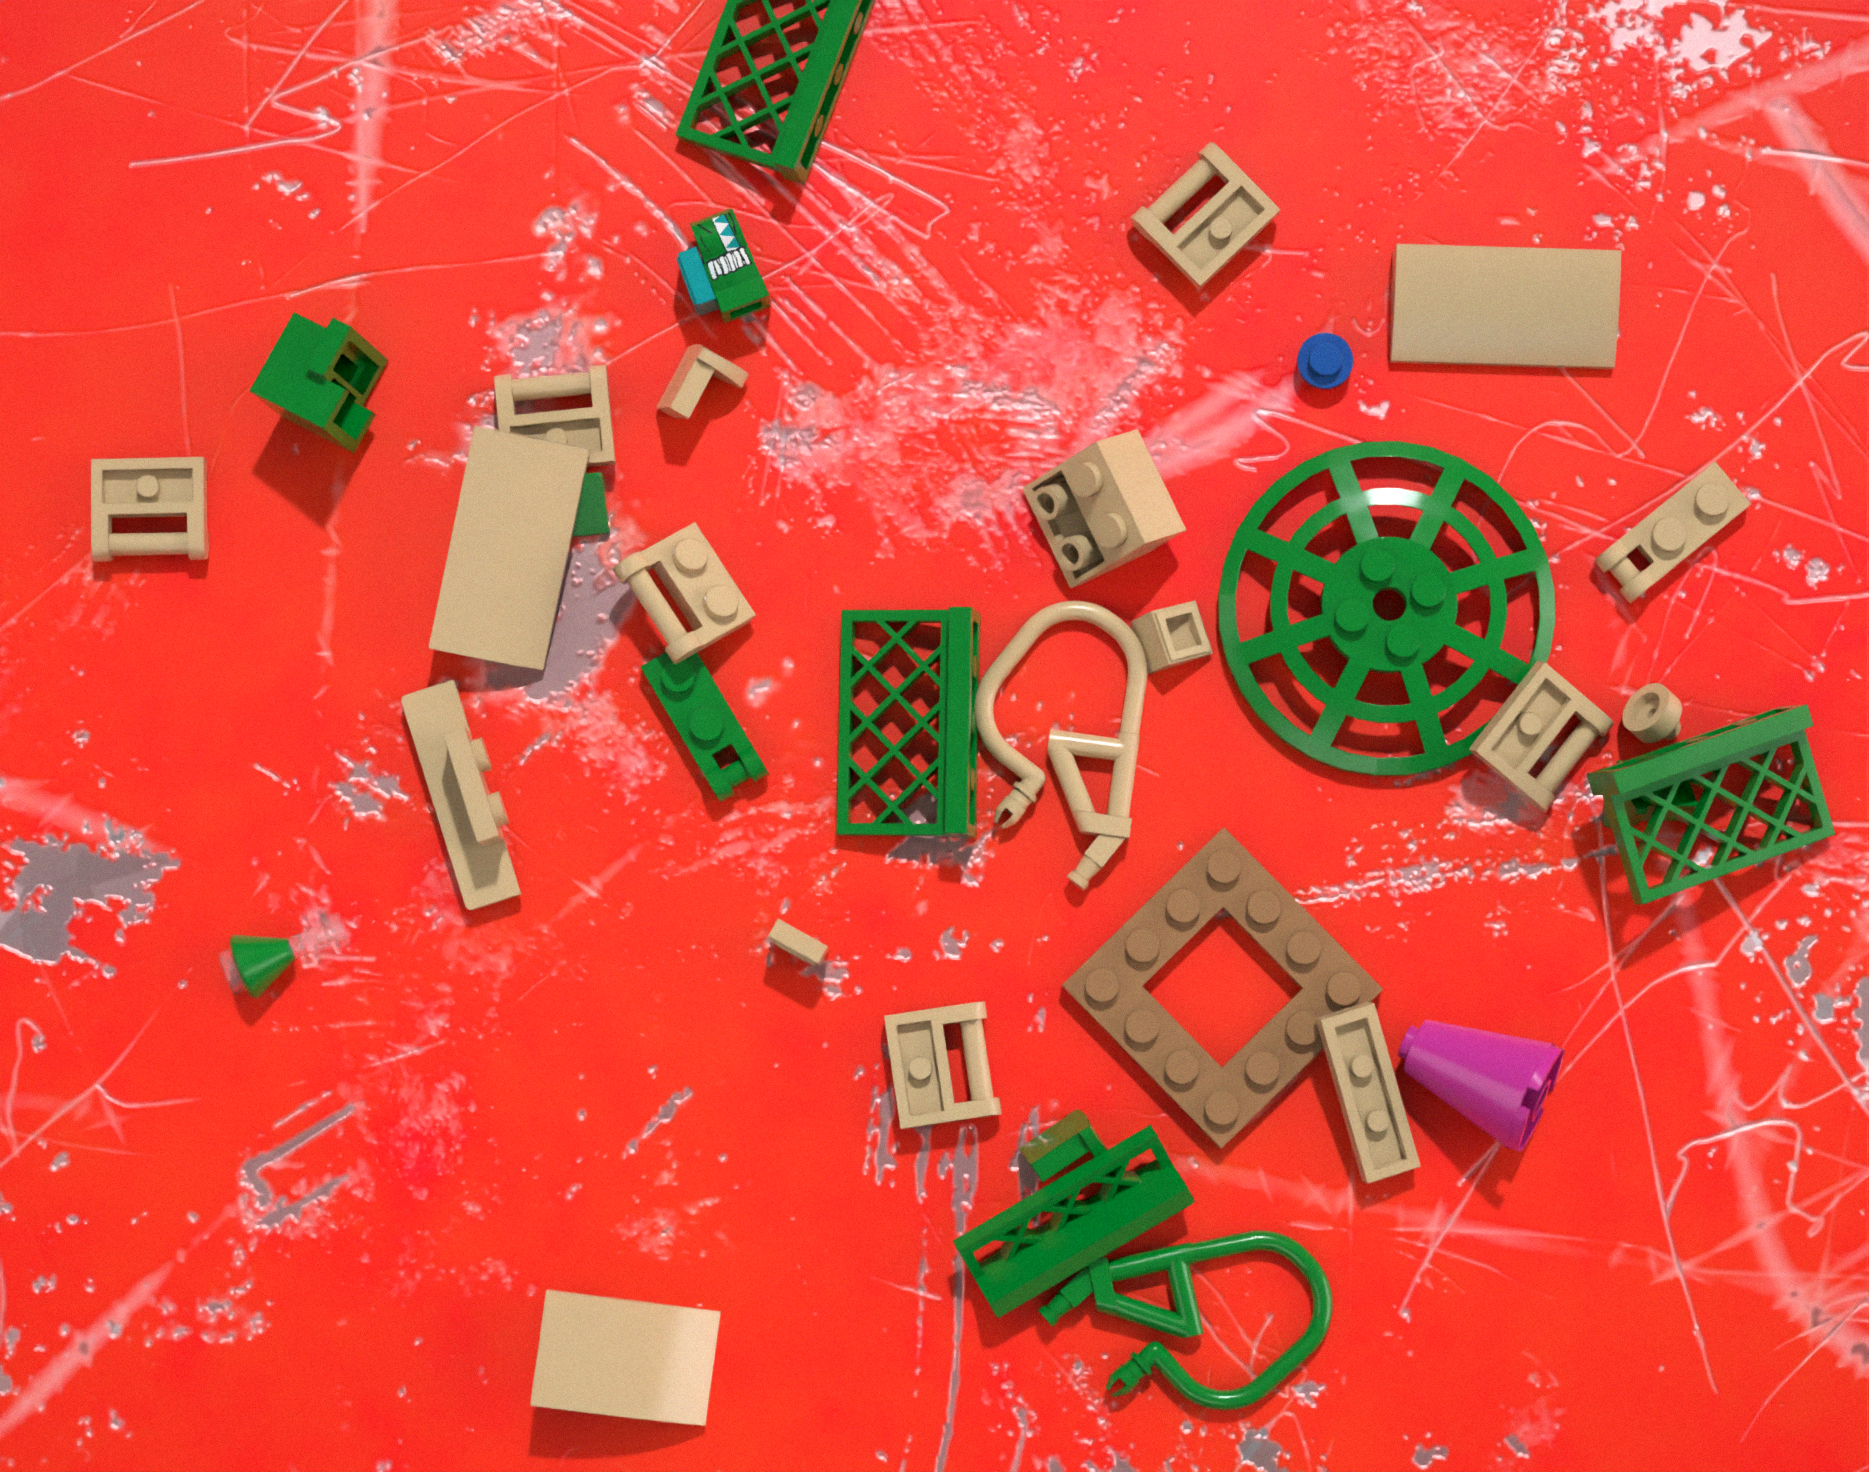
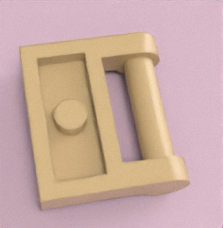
(1218, 228)
(579, 427)
(149, 490)
(697, 586)
(1528, 726)
(923, 1069)

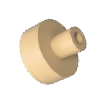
(1653, 713)

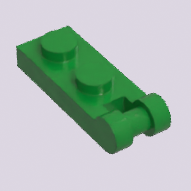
(704, 721)

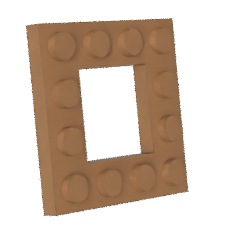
(1114, 996)

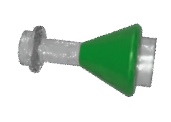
(258, 961)

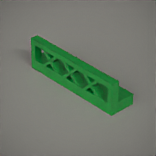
(1078, 1228)

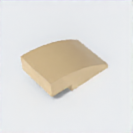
(625, 1358)

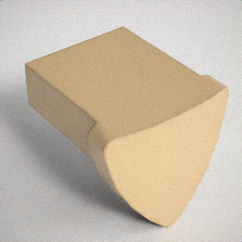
(692, 378)

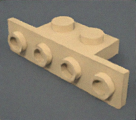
(461, 796)

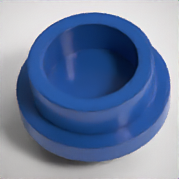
(1325, 361)

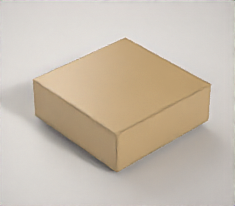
(798, 943)

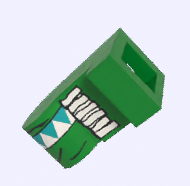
(730, 266)

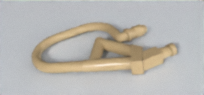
(1062, 745)

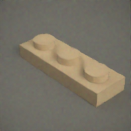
(1368, 1092)

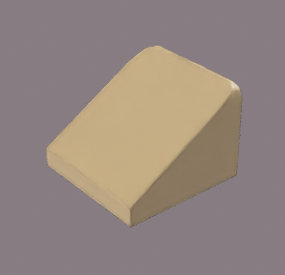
(1172, 636)

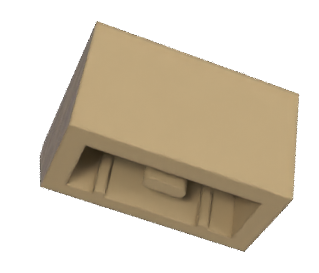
(1103, 507)

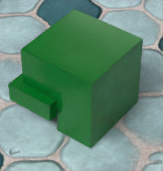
(322, 379)

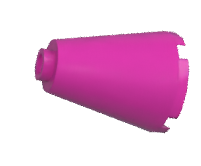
(1484, 1076)

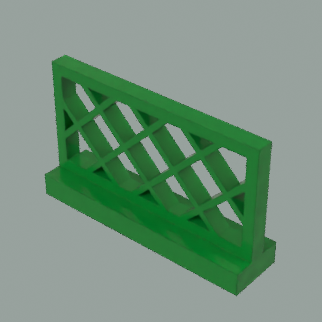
(810, 104)
(957, 722)
(1688, 761)

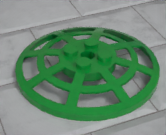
(1349, 614)

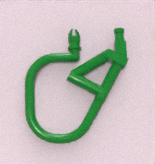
(1186, 1321)

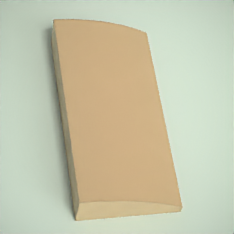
(1504, 306)
(509, 548)

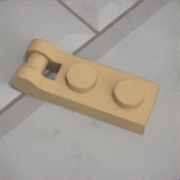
(1674, 530)

